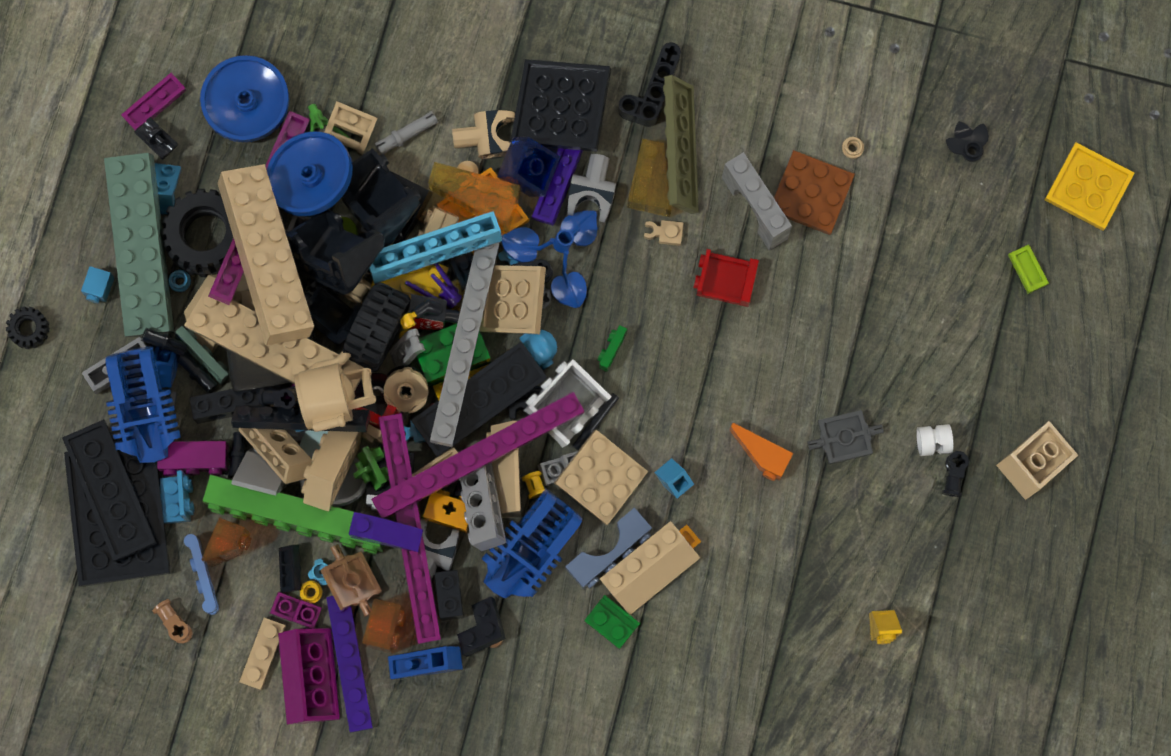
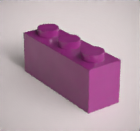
(195, 458)

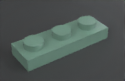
(202, 355)

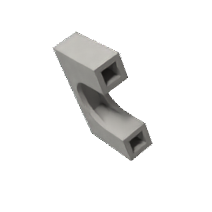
(742, 178)

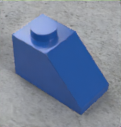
(166, 365)

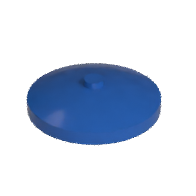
(244, 98)
(309, 173)

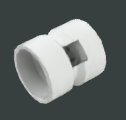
(934, 440)

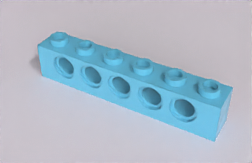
(436, 247)

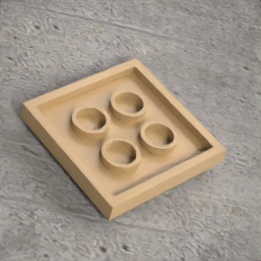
(514, 300)
(600, 477)

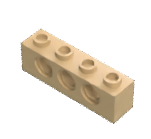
(279, 452)

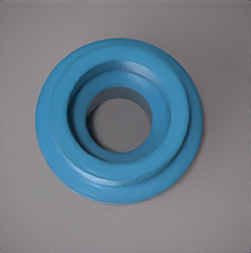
(176, 275)

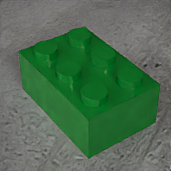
(437, 353)

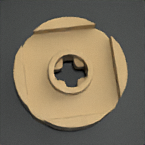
(408, 378)

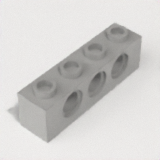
(485, 489)

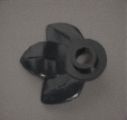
(966, 138)

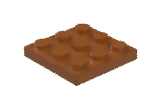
(813, 192)

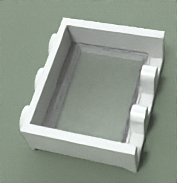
(569, 379)

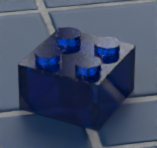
(529, 166)

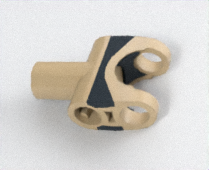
(485, 134)

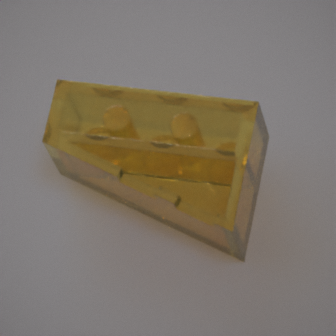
(650, 180)

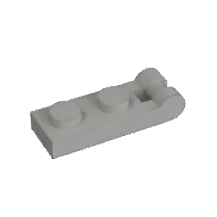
(406, 348)

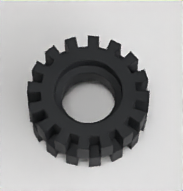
(33, 339)

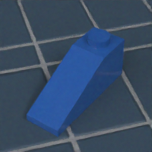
(425, 662)

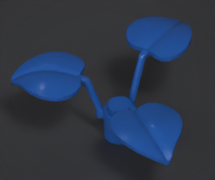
(578, 229)

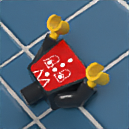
(427, 314)

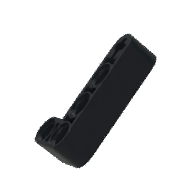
(656, 83)

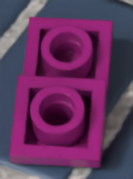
(295, 610)

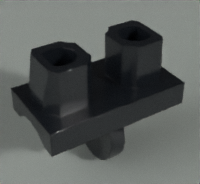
(156, 138)

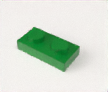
(607, 356)

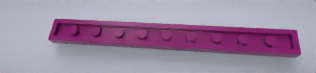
(231, 268)
(477, 455)
(414, 562)

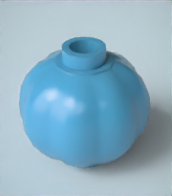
(541, 347)

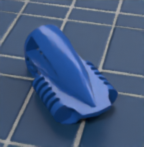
(140, 405)
(531, 547)

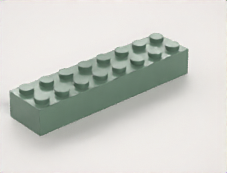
(138, 244)

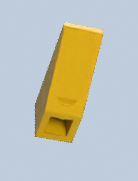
(884, 626)

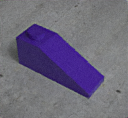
(385, 532)

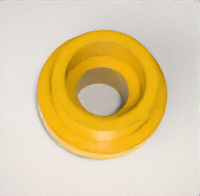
(308, 585)

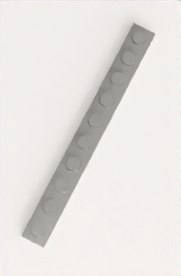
(464, 345)

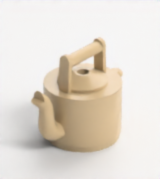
(328, 395)

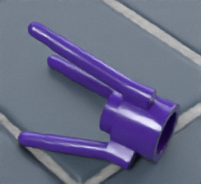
(448, 293)

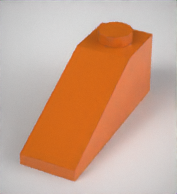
(766, 455)

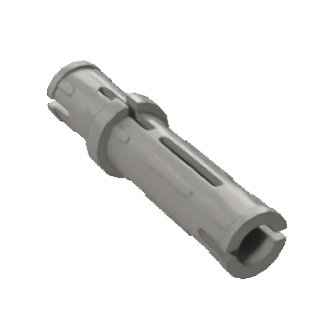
(398, 137)

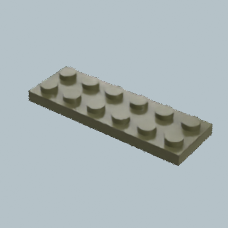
(681, 144)

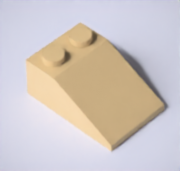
(1037, 460)

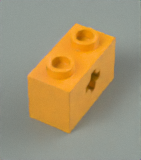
(437, 514)

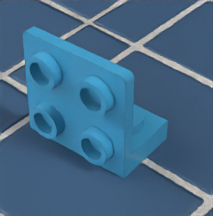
(167, 179)
(176, 498)

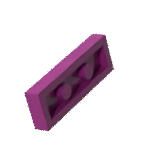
(154, 101)

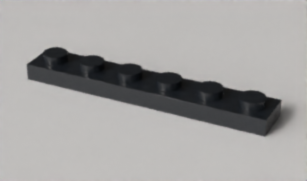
(289, 419)

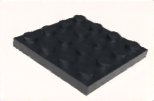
(562, 104)

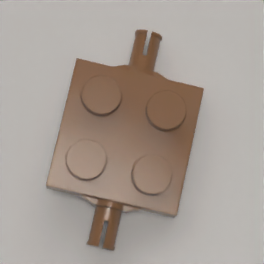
(351, 580)

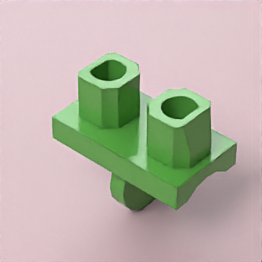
(369, 469)

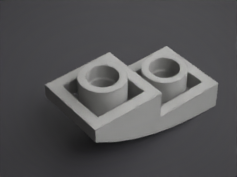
(552, 469)

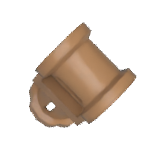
(173, 622)

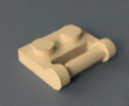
(351, 121)

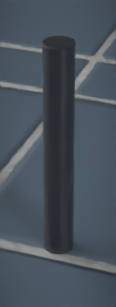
(594, 423)

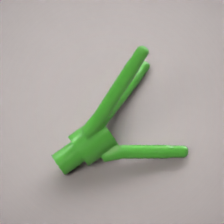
(319, 120)

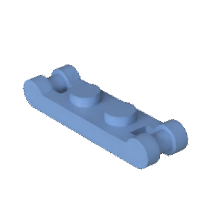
(204, 583)

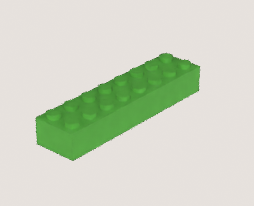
(284, 512)

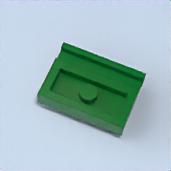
(612, 622)

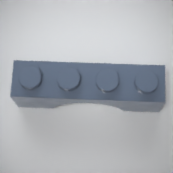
(587, 568)

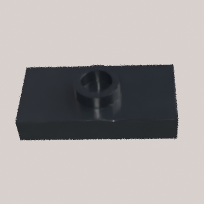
(289, 569)

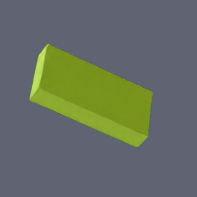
(1028, 269)

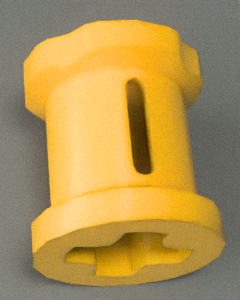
(534, 484)

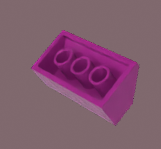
(308, 676)

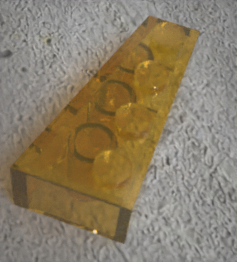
(476, 192)

